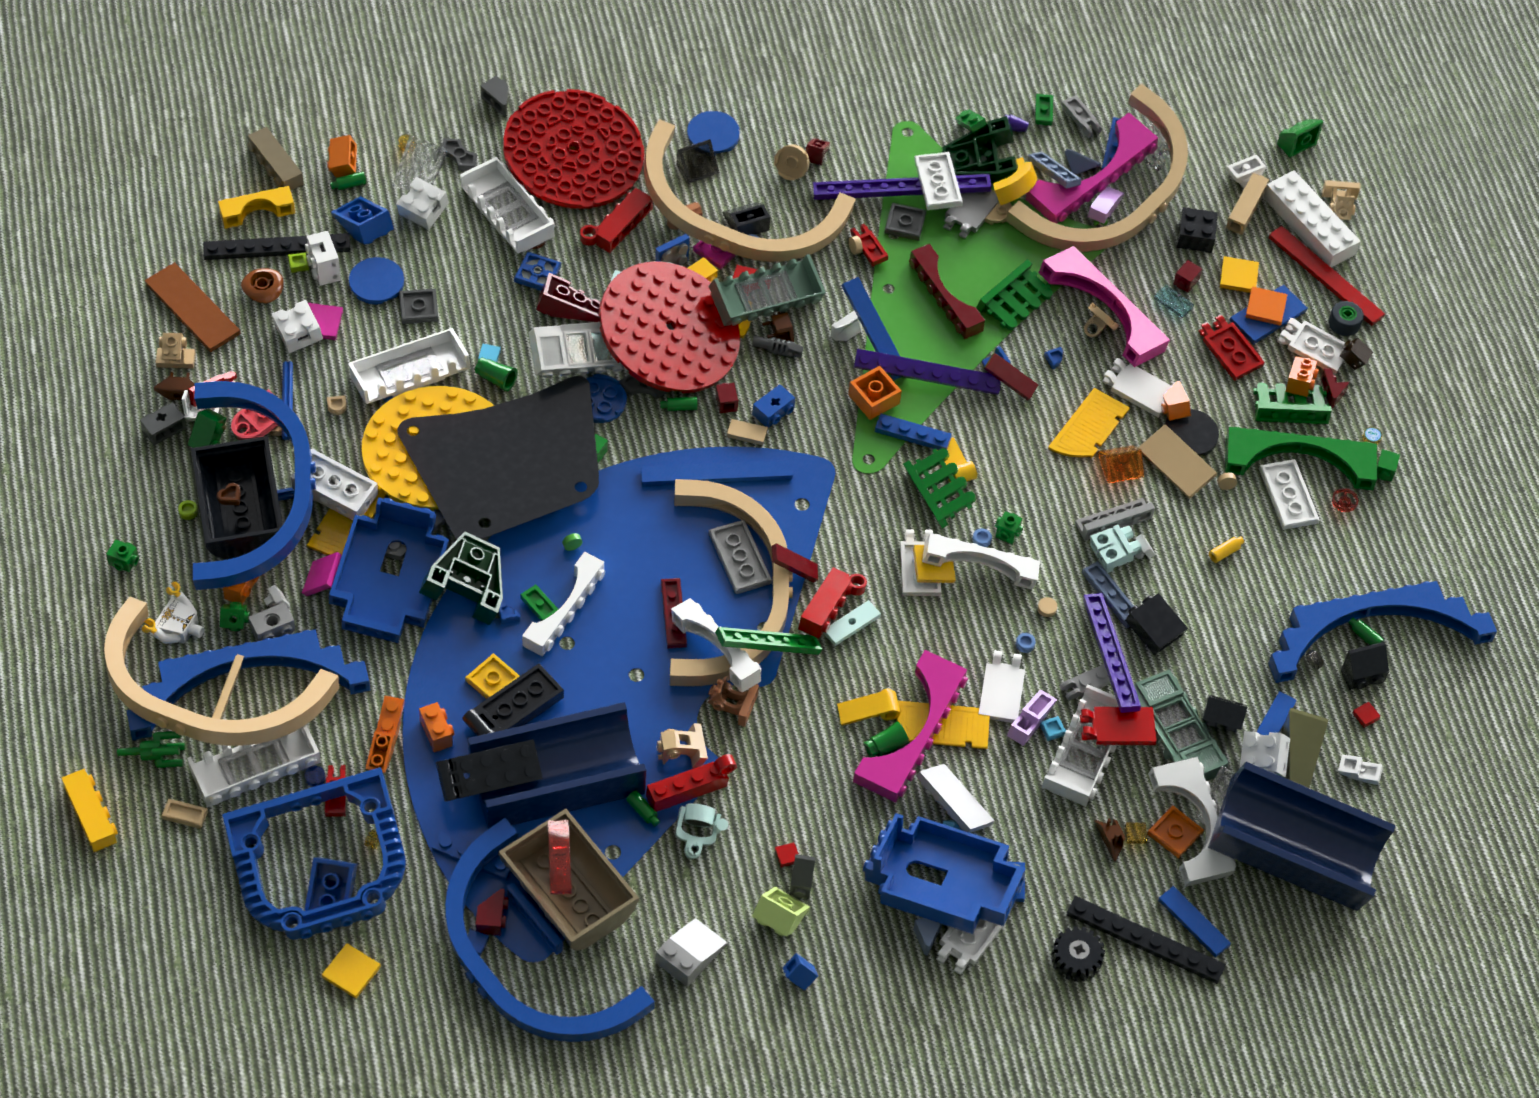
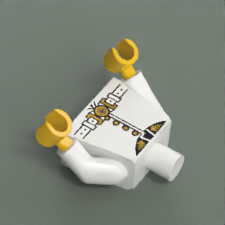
(176, 620)

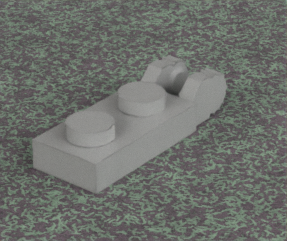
(1081, 115)
(1095, 677)

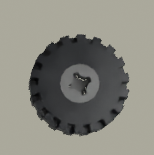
(1075, 963)

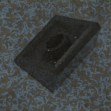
(697, 161)

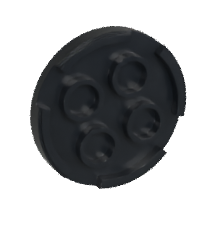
(1197, 431)

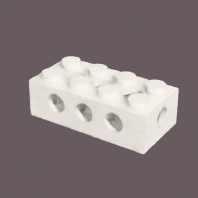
(341, 487)

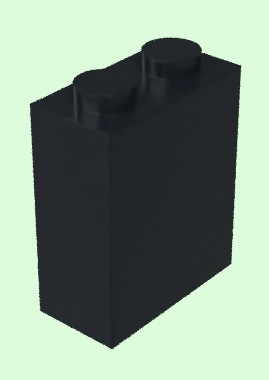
(1156, 623)

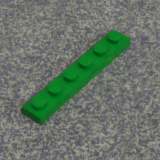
(768, 640)

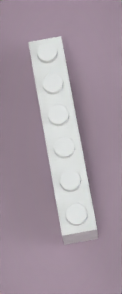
(1019, 569)
(691, 618)
(541, 635)

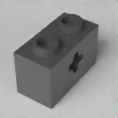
(163, 423)

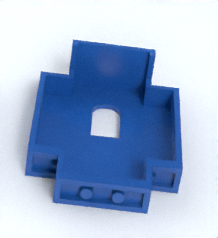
(379, 601)
(976, 882)

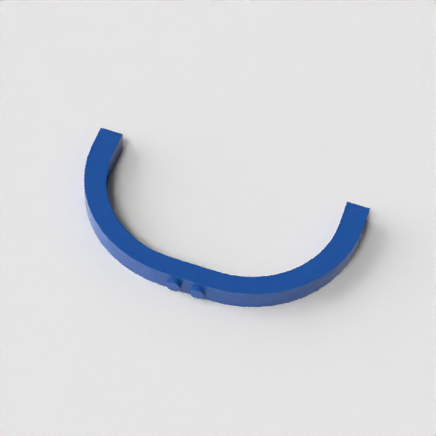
(261, 560)
(537, 1023)

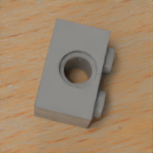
(277, 615)

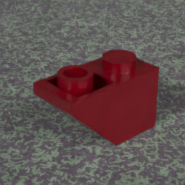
(490, 914)

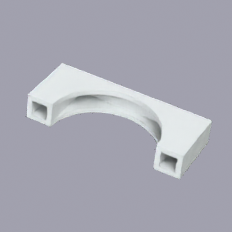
(1188, 780)

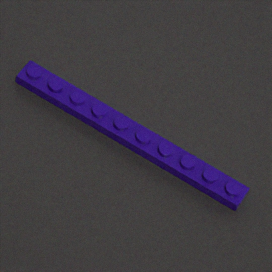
(893, 187)

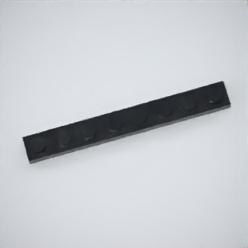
(266, 247)
(1146, 939)

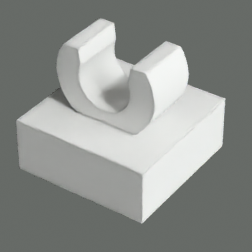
(1146, 548)
(276, 597)

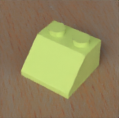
(780, 911)

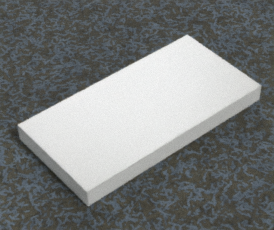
(938, 181)
(1289, 494)

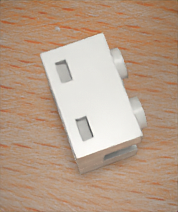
(422, 203)
(322, 258)
(297, 326)
(1266, 751)

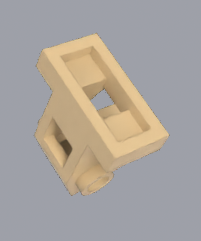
(1341, 201)
(173, 347)
(670, 745)

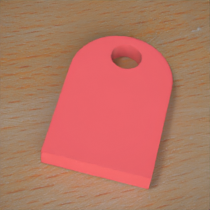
(256, 424)

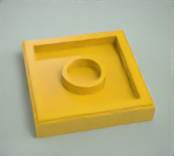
(1238, 274)
(930, 573)
(491, 676)
(351, 970)

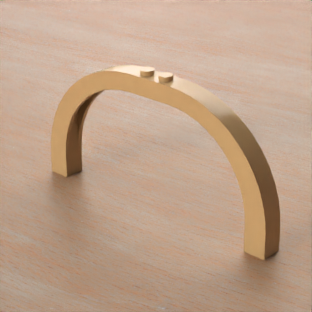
(726, 238)
(1100, 238)
(727, 499)
(194, 725)

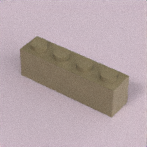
(275, 159)

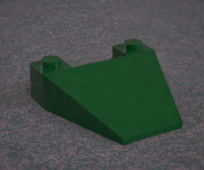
(978, 151)
(471, 570)

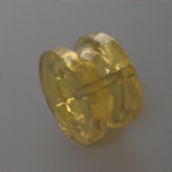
(404, 138)
(372, 840)

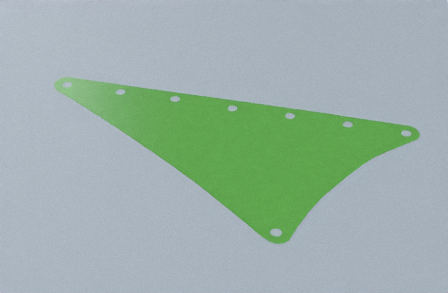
(911, 313)

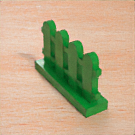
(1012, 282)
(1285, 411)
(932, 480)

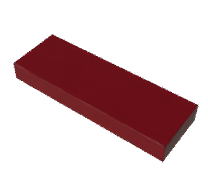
(1011, 376)
(794, 562)

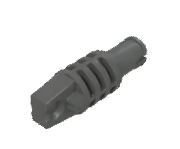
(778, 346)

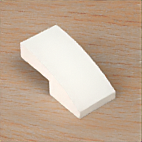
(1362, 771)

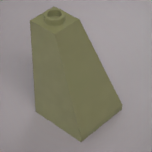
(1306, 737)

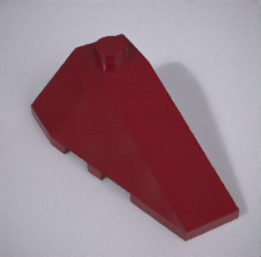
(564, 301)

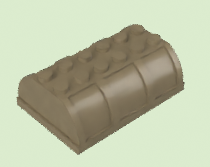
(599, 893)

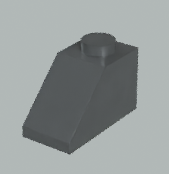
(496, 94)
(802, 876)

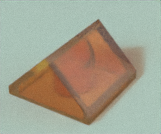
(1122, 463)

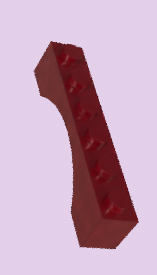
(964, 317)

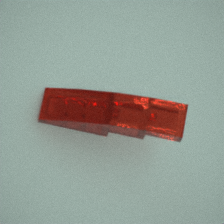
(559, 857)

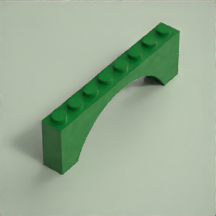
(1352, 458)

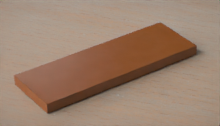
(192, 307)

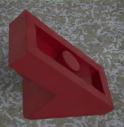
(816, 150)
(1334, 389)

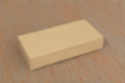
(747, 432)
(184, 813)

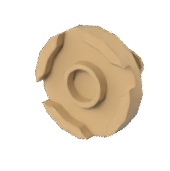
(792, 162)
(1100, 319)

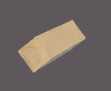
(1247, 203)

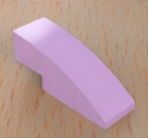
(1105, 204)
(1031, 717)

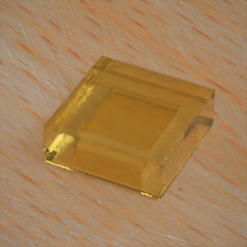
(1136, 833)

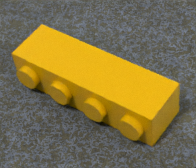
(89, 810)

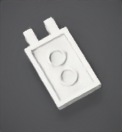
(1313, 344)
(1137, 386)
(910, 586)
(1002, 689)
(967, 946)

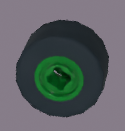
(1346, 318)

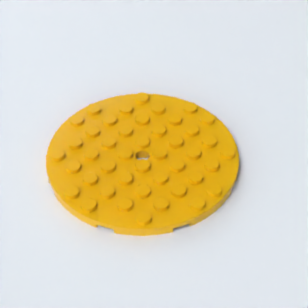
(384, 452)

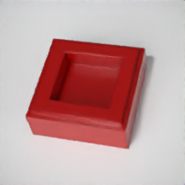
(1366, 714)
(786, 854)

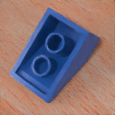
(364, 220)
(330, 882)

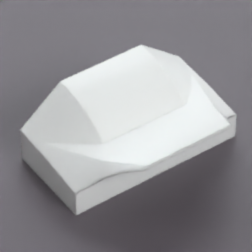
(1242, 170)
(846, 327)

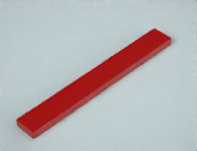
(1325, 274)

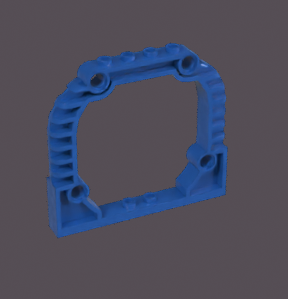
(249, 823)

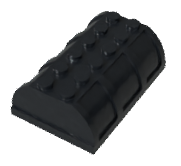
(242, 527)

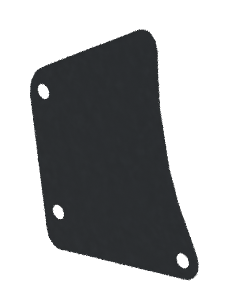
(508, 458)

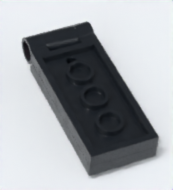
(515, 703)
(489, 770)

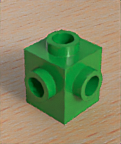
(1008, 527)
(122, 556)
(234, 616)

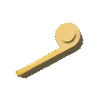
(965, 469)
(877, 704)

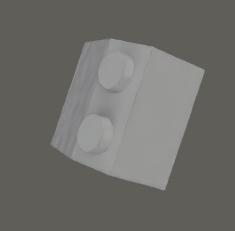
(689, 951)

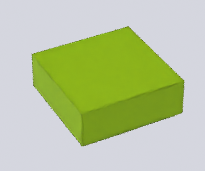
(298, 262)

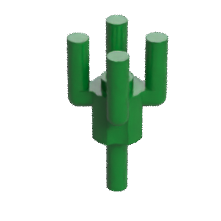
(157, 750)

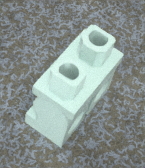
(1113, 547)

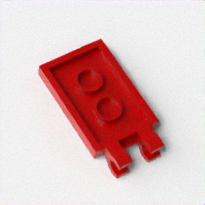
(1231, 348)
(1119, 728)

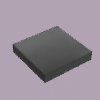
(905, 221)
(418, 306)

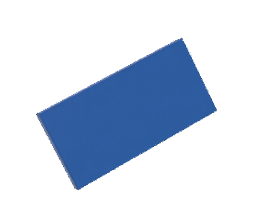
(1257, 330)

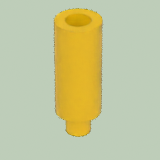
(1225, 549)

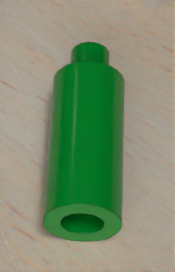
(349, 181)
(680, 404)
(1365, 632)
(643, 808)

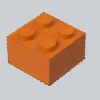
(874, 392)

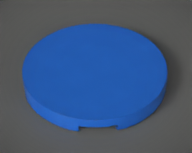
(716, 126)
(376, 280)
(607, 398)

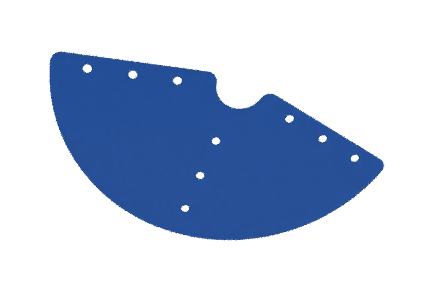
(613, 632)

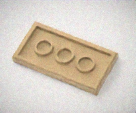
(1177, 461)
(228, 687)

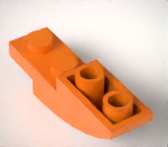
(385, 734)

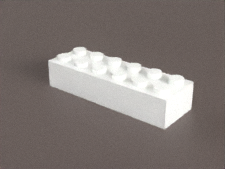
(1311, 219)

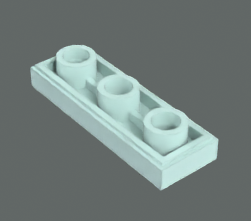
(858, 617)

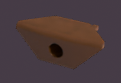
(781, 326)
(174, 387)
(1112, 836)

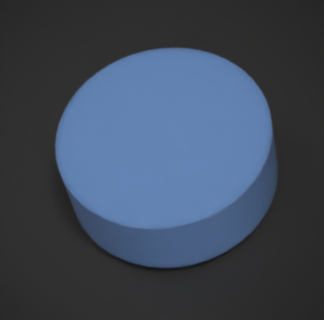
(982, 537)
(1025, 642)

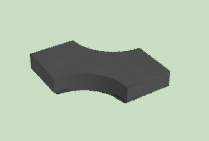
(464, 159)
(634, 386)

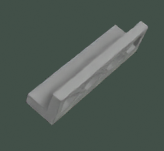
(1123, 519)

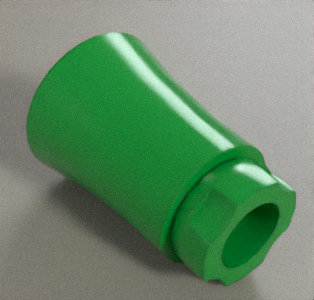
(497, 373)
(887, 741)

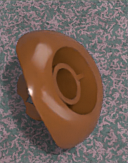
(263, 285)

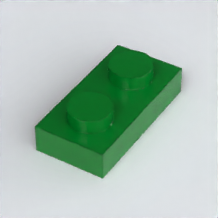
(1043, 109)
(970, 120)
(538, 602)

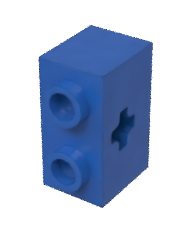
(773, 406)

